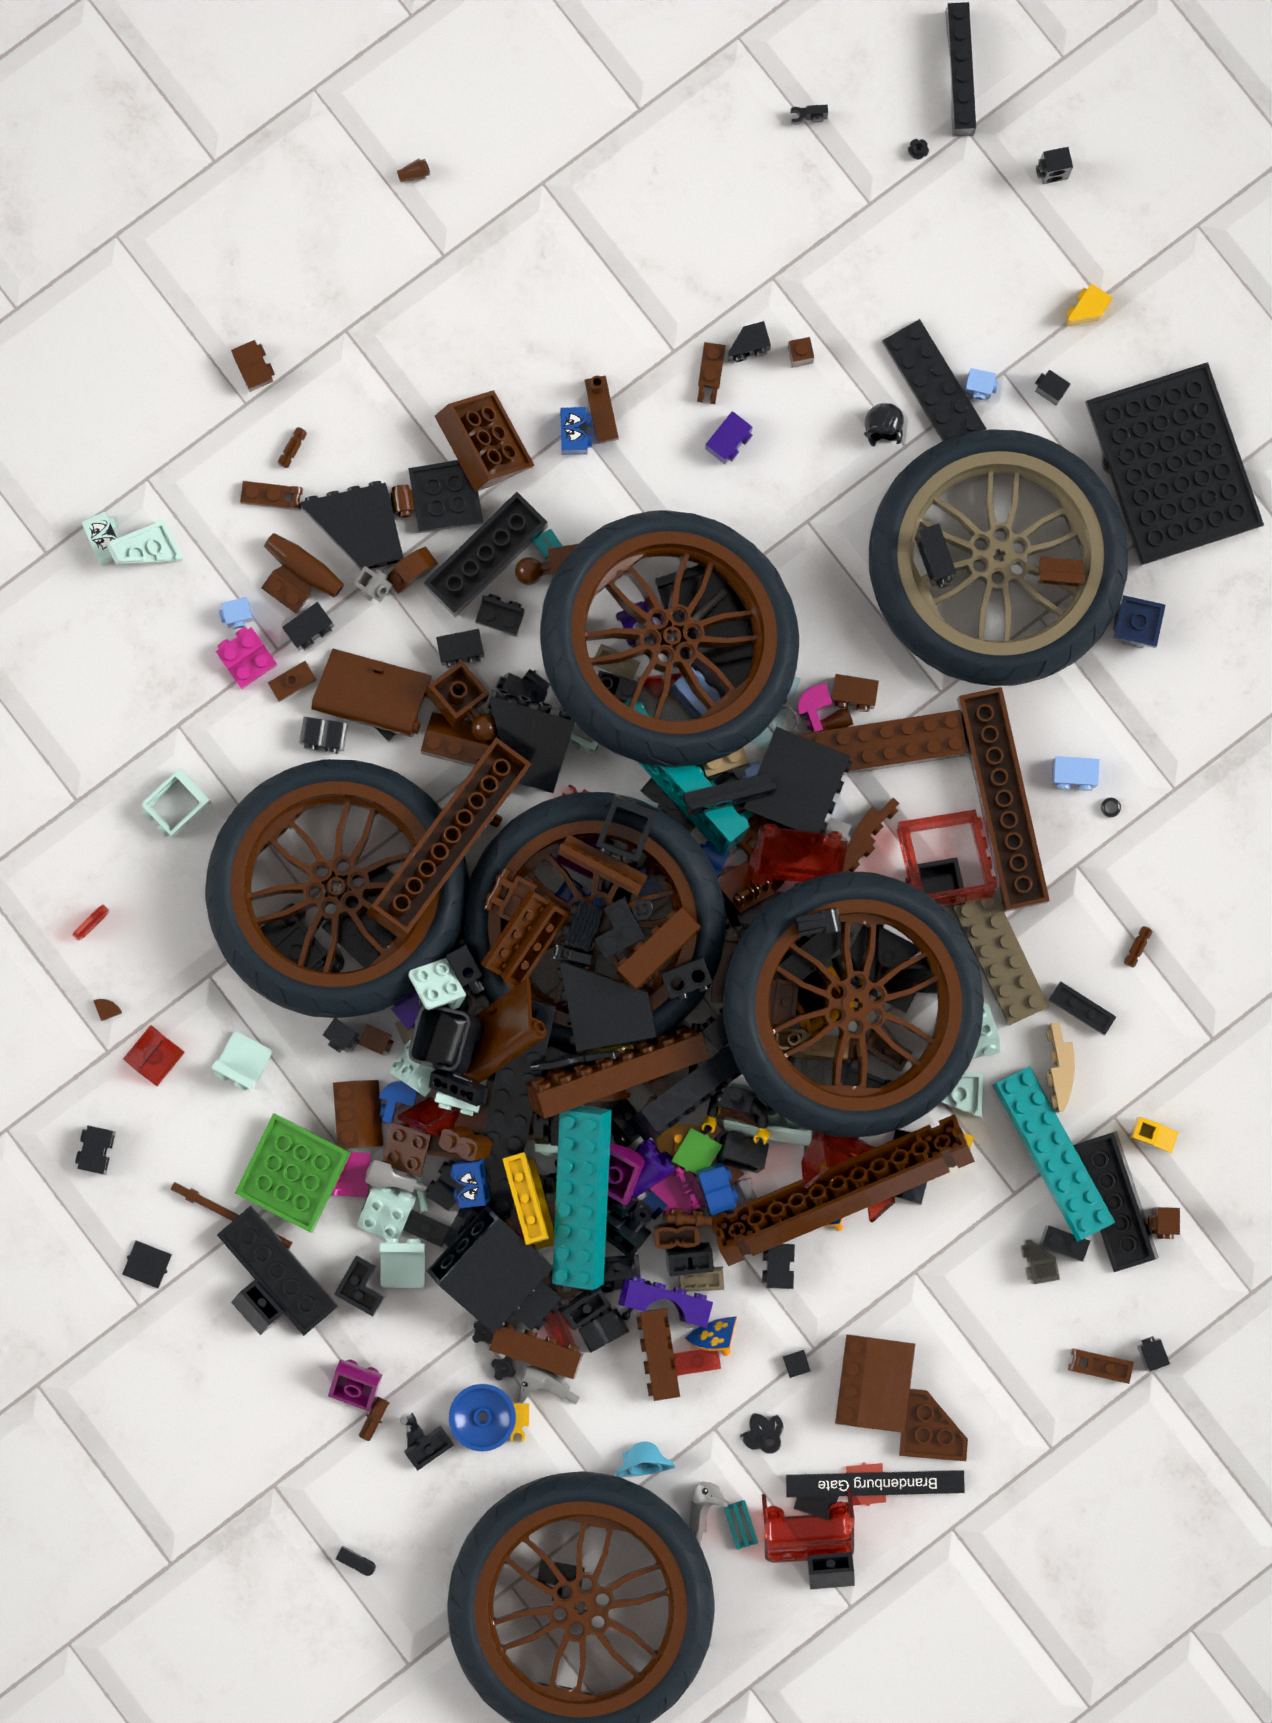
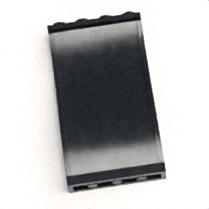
(732, 661)

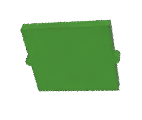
(696, 1151)

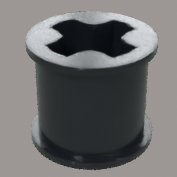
(551, 1179)

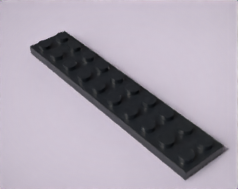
(511, 1113)

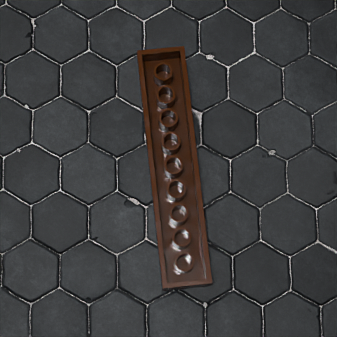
(1003, 799)
(448, 839)

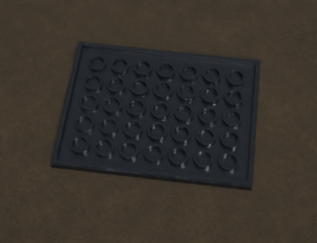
(1174, 463)

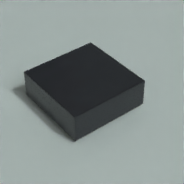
(796, 1363)

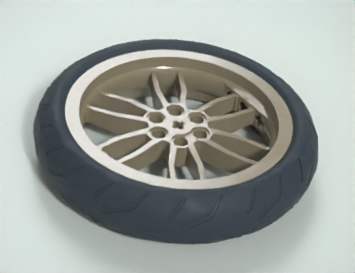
(1087, 512)

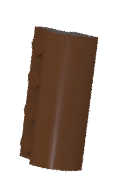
(525, 938)

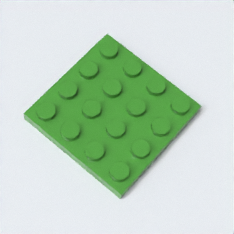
(292, 1172)

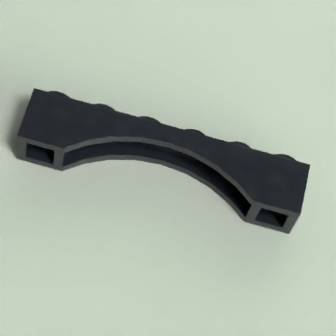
(961, 66)

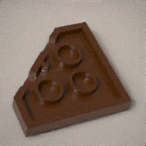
(931, 1431)

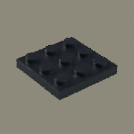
(443, 497)

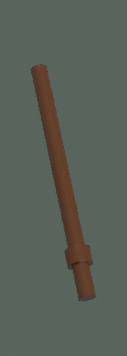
(193, 1196)

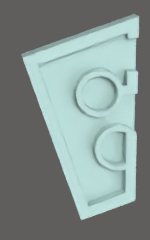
(145, 546)
(967, 1094)

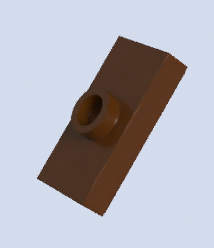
(292, 681)

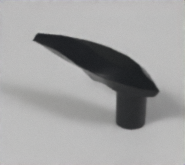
(409, 1421)

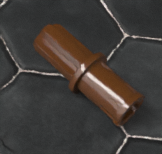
(373, 1418)

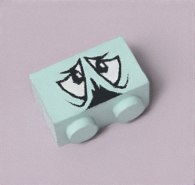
(100, 532)

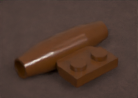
(297, 575)
(782, 1000)

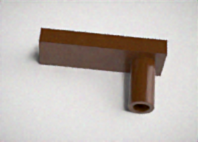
(601, 409)

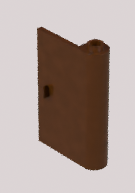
(358, 692)
(506, 1033)

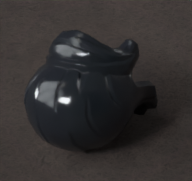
(884, 422)

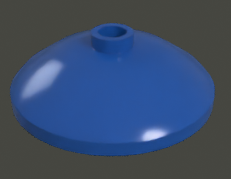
(480, 1434)

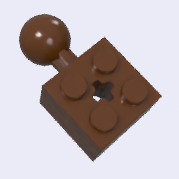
(530, 570)
(456, 708)

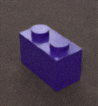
(729, 438)

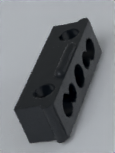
(458, 1087)

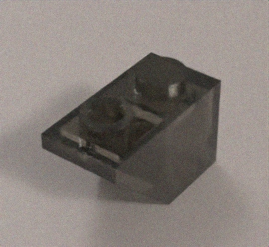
(1041, 1264)

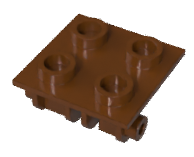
(740, 889)
(406, 1149)

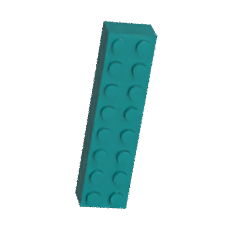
(721, 827)
(581, 1197)

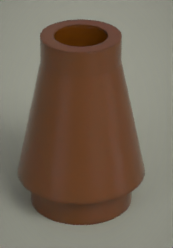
(414, 171)
(838, 719)

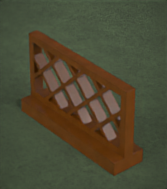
(602, 864)

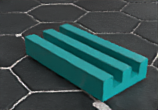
(746, 1543)

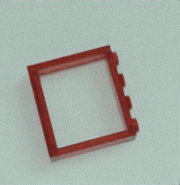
(957, 895)

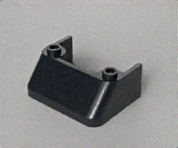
(888, 955)

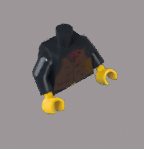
(739, 1107)

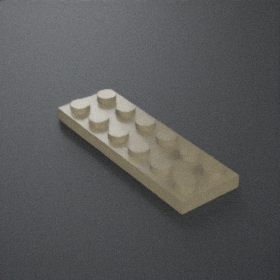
(1001, 958)

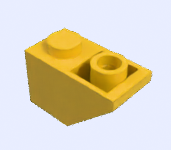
(1090, 307)
(1154, 1134)

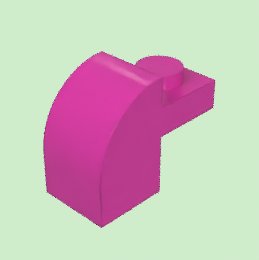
(811, 702)

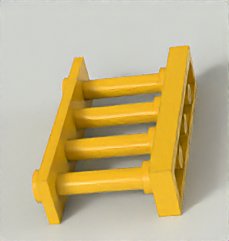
(530, 1200)

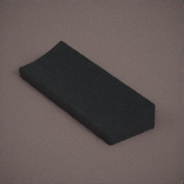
(1127, 1239)

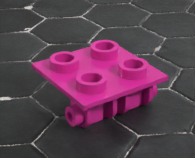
(353, 1176)
(680, 1191)

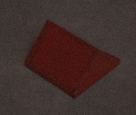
(153, 1055)
(429, 1117)

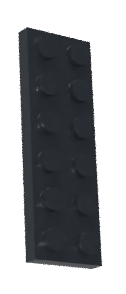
(932, 381)
(277, 1270)

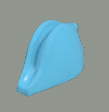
(643, 1459)

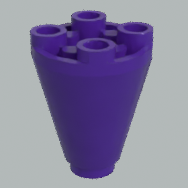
(655, 1169)

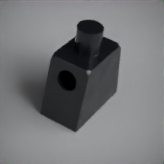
(460, 959)

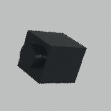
(1051, 387)
(1153, 1353)

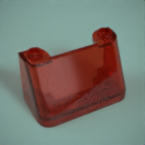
(795, 854)

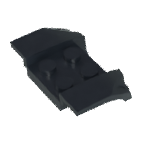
(289, 937)

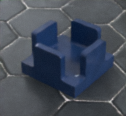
(1138, 622)

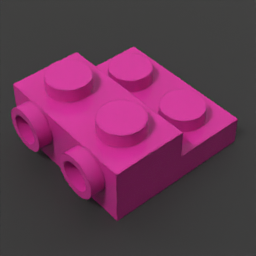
(245, 657)

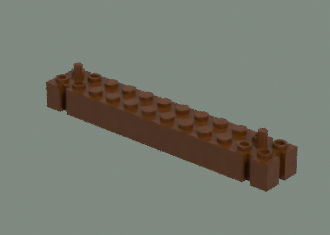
(842, 1190)

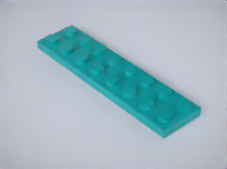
(1053, 1154)

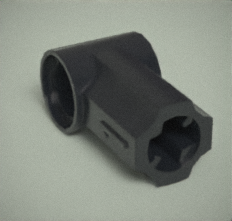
(823, 921)

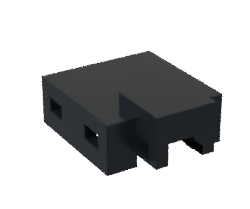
(940, 876)

